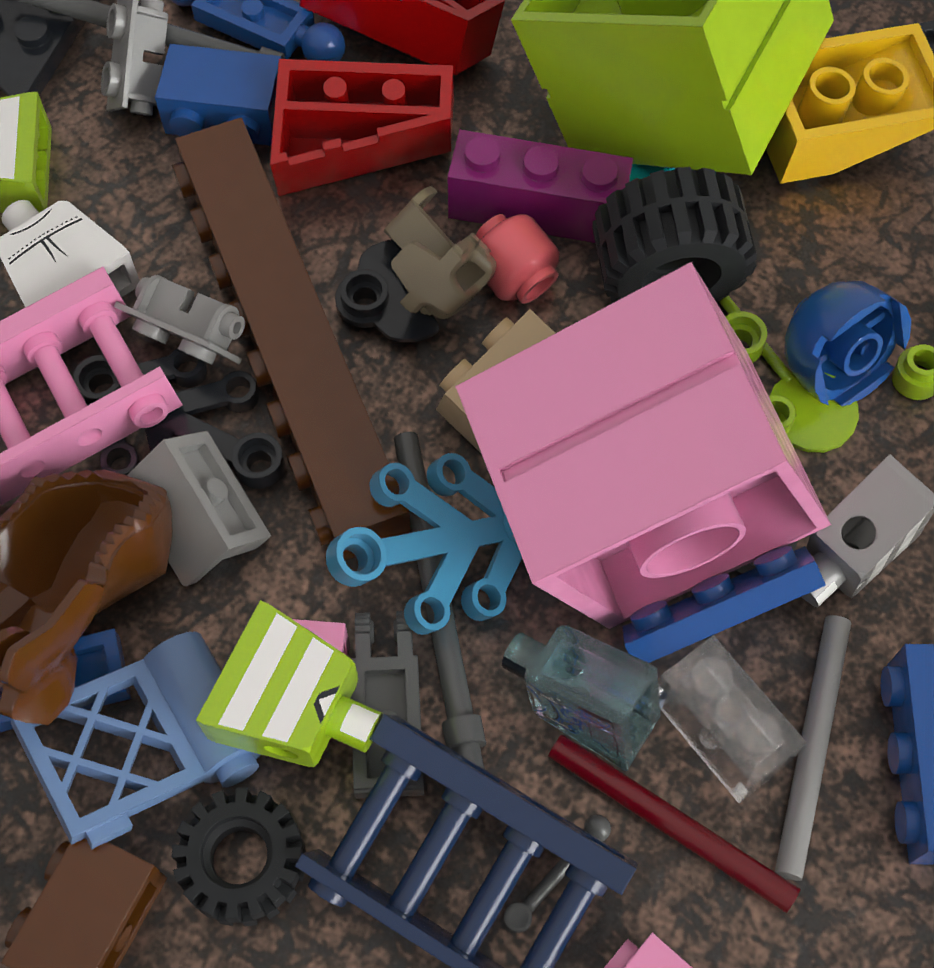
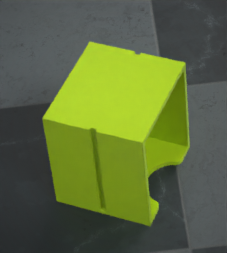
(672, 76)

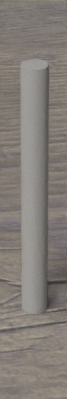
(812, 757)

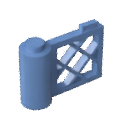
(173, 688)

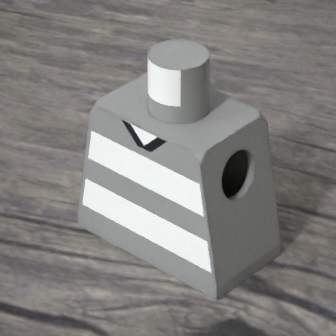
(876, 520)

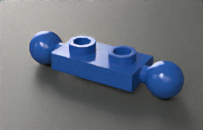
(271, 24)

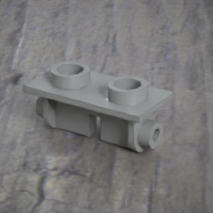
(126, 76)
(203, 331)

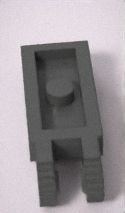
(389, 687)

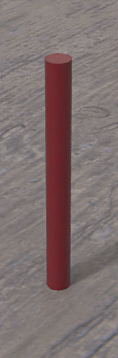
(675, 823)

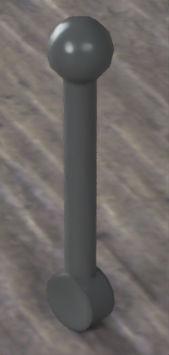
(519, 915)

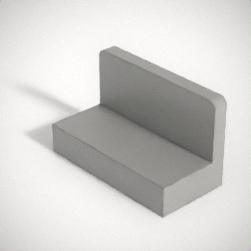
(207, 504)

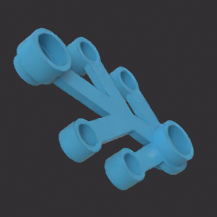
(452, 536)

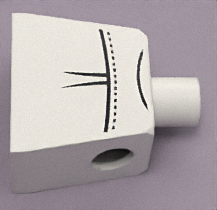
(58, 248)

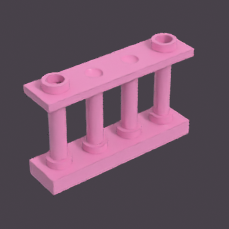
(37, 339)

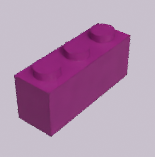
(537, 179)

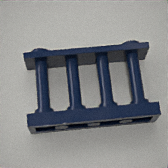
(467, 793)

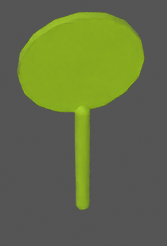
(816, 425)

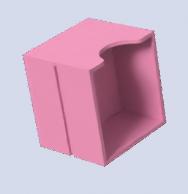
(639, 452)

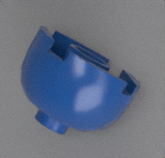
(848, 334)

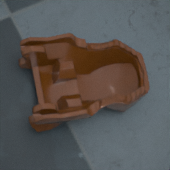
(64, 557)

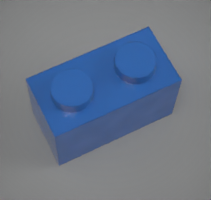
(216, 86)

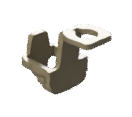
(432, 268)

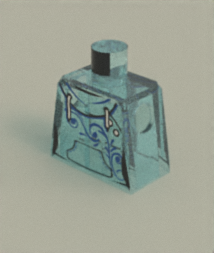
(589, 691)

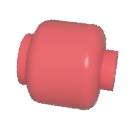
(523, 257)

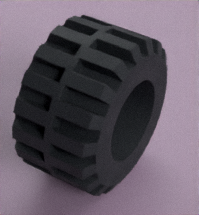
(670, 222)

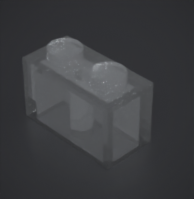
(727, 719)

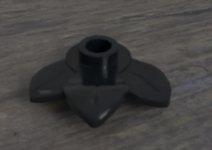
(380, 283)

